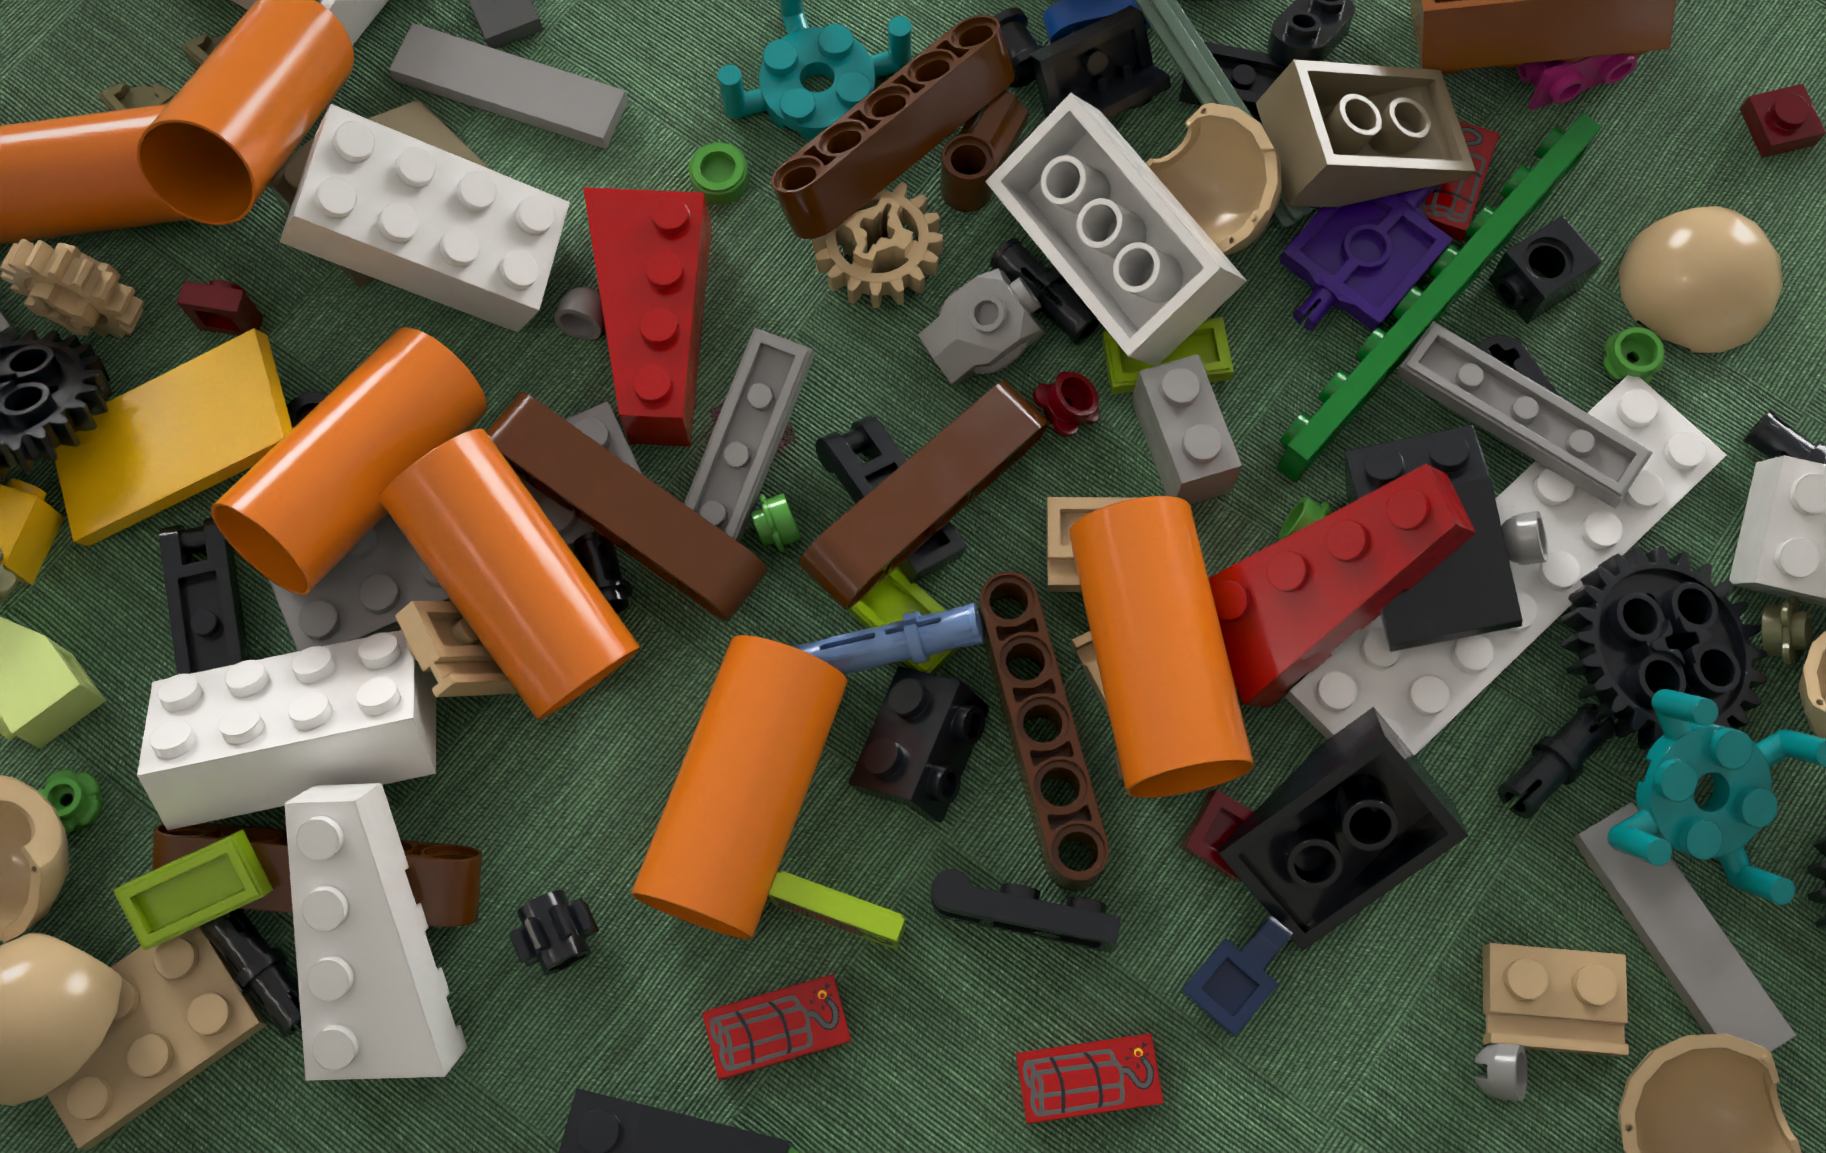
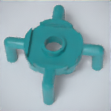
(807, 53)
(1740, 796)

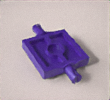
(1364, 257)

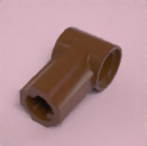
(980, 149)

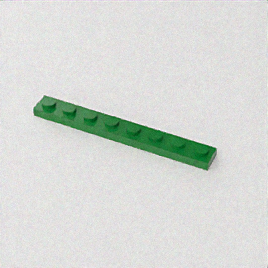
(1418, 309)

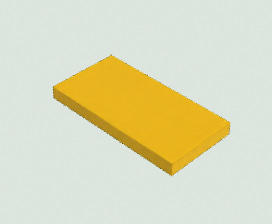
(174, 438)

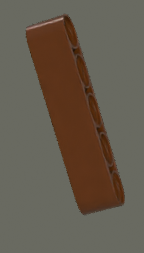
(893, 127)
(922, 495)
(626, 507)
(1037, 761)
(439, 874)

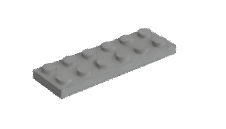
(388, 574)

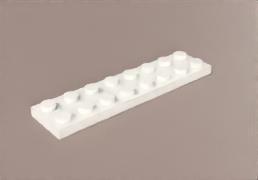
(1431, 683)

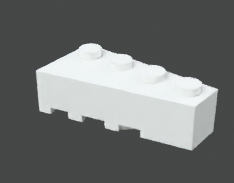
(361, 944)

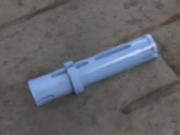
(903, 640)

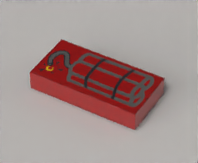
(1454, 202)
(776, 1027)
(1088, 1078)

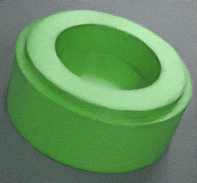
(719, 173)

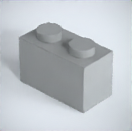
(1186, 430)

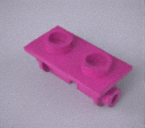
(1563, 81)

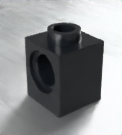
(1555, 251)

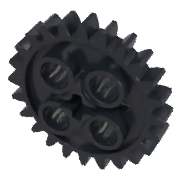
(46, 396)
(1656, 628)

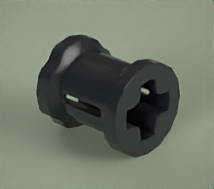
(1019, 44)

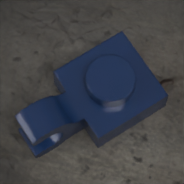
(1233, 982)

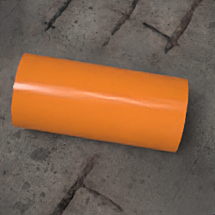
(245, 110)
(76, 176)
(325, 478)
(508, 572)
(1159, 648)
(741, 786)

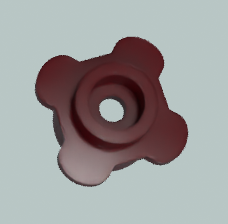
(1068, 402)

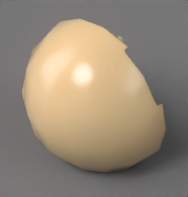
(1224, 175)
(1702, 279)
(31, 857)
(51, 1013)
(1705, 1099)

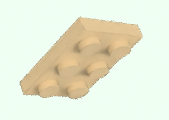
(170, 1025)

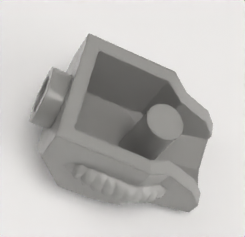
(983, 326)

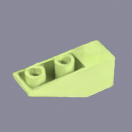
(40, 686)

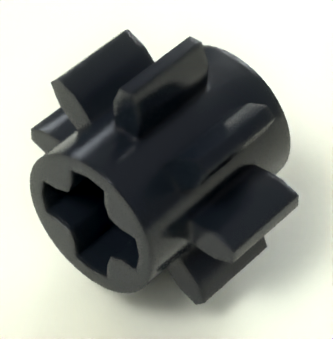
(553, 932)

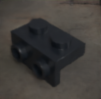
(1102, 65)
(920, 742)

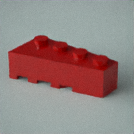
(652, 293)
(1323, 583)

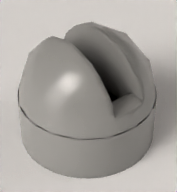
(580, 313)
(1525, 538)
(1505, 1071)

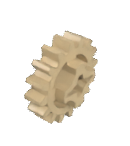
(891, 261)
(71, 288)

